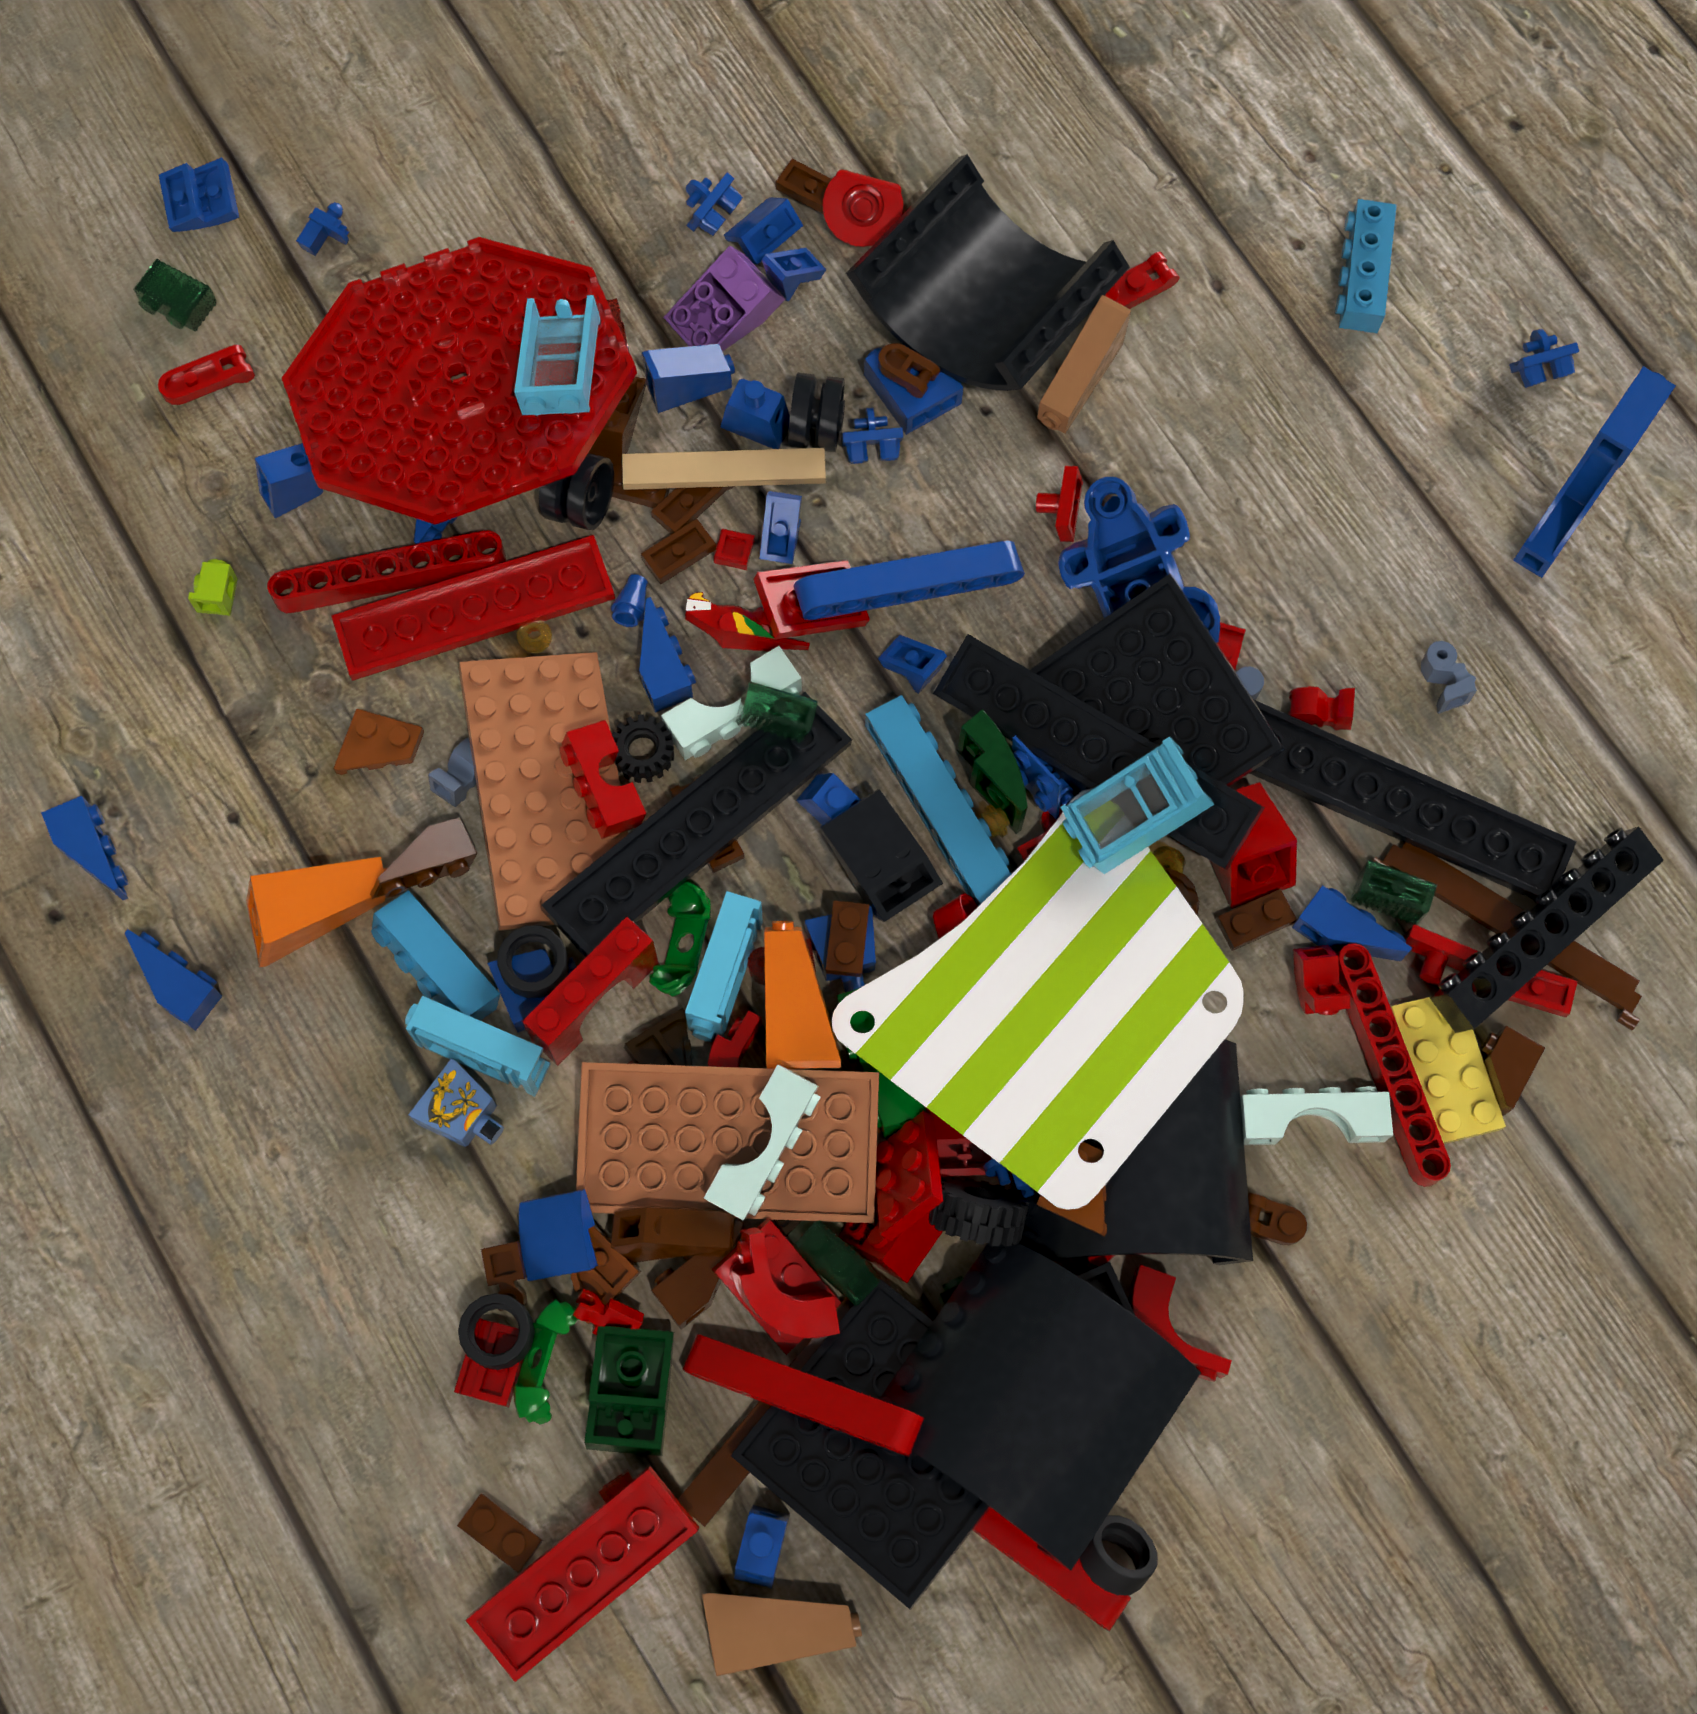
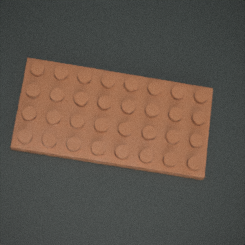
(526, 794)
(668, 1129)

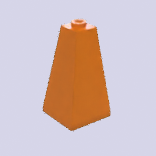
(308, 902)
(796, 1014)

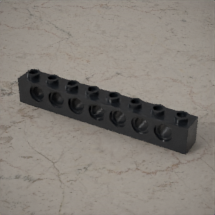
(1634, 861)

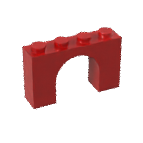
(621, 956)

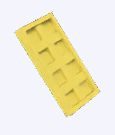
(1449, 1072)

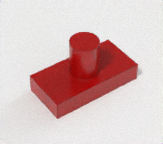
(1064, 504)
(1438, 952)

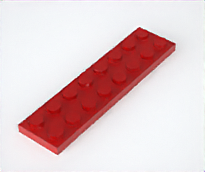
(472, 607)

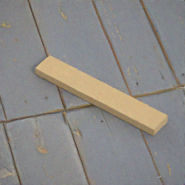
(723, 468)

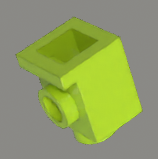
(214, 588)

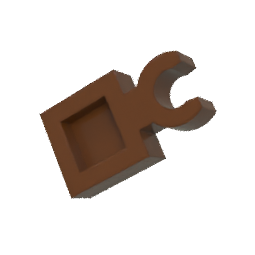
(504, 1267)

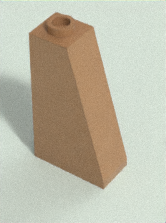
(1084, 364)
(771, 1631)

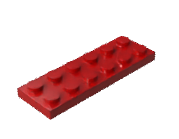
(582, 1573)

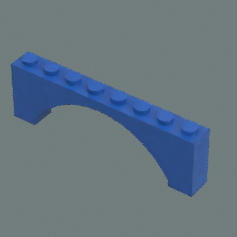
(1595, 470)

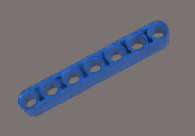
(908, 580)

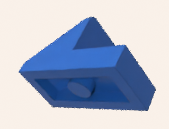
(790, 268)
(780, 527)
(913, 660)

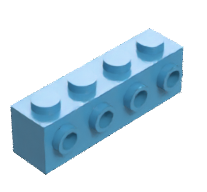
(1367, 266)
(433, 958)

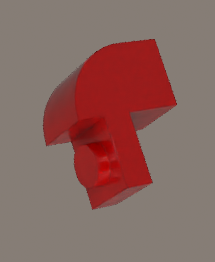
(1318, 981)

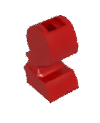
(1315, 707)

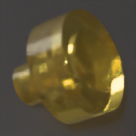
(1170, 858)

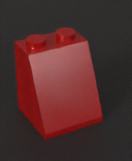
(1266, 857)

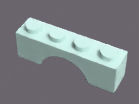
(699, 726)
(1360, 1115)
(739, 1185)

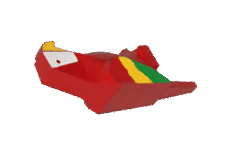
(736, 626)

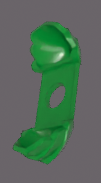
(692, 913)
(529, 1396)

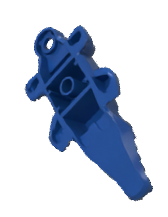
(1130, 551)

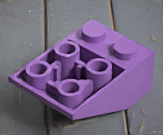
(724, 302)

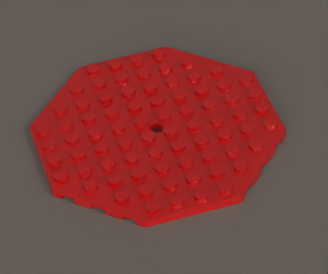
(381, 396)

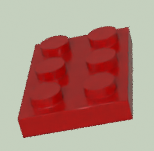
(782, 605)
(907, 1176)
(788, 1271)

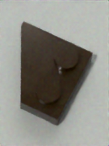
(663, 1043)

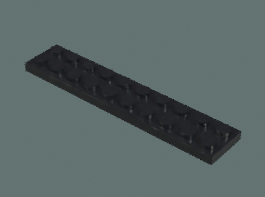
(1083, 740)
(1414, 807)
(691, 831)

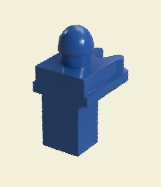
(321, 226)

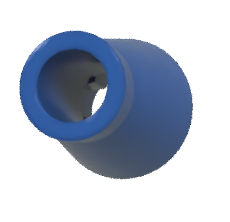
(630, 604)

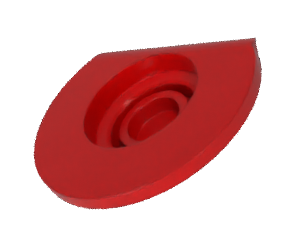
(861, 207)

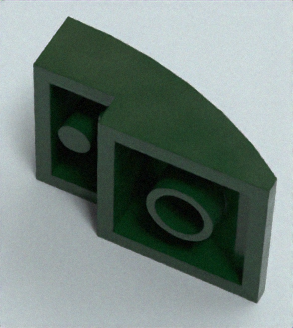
(994, 767)
(629, 1391)

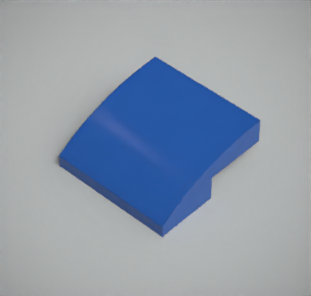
(198, 196)
(556, 1235)

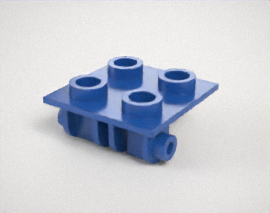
(1039, 780)

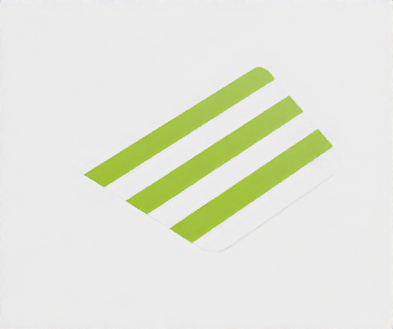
(1054, 1015)

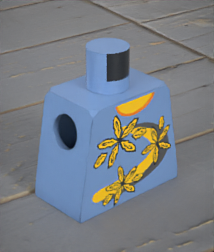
(457, 1108)

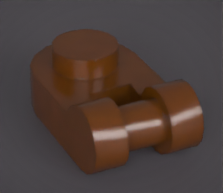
(897, 361)
(1285, 1222)

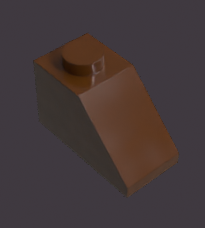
(1509, 1063)

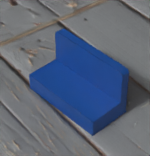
(765, 228)

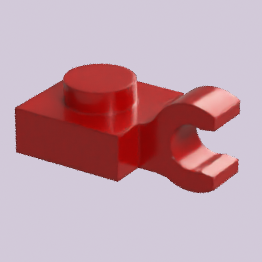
(612, 1314)

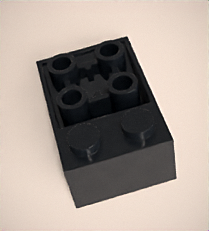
(881, 856)

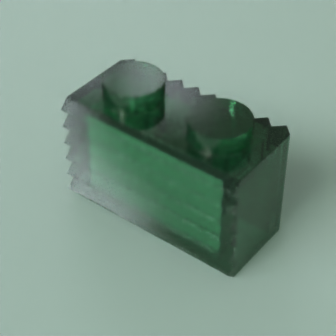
(174, 295)
(776, 711)
(1393, 892)
(837, 1262)

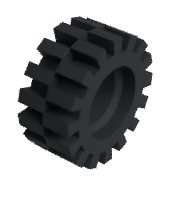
(643, 729)

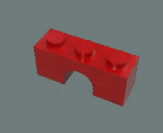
(609, 806)

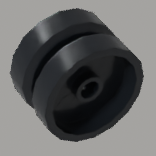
(816, 412)
(582, 496)

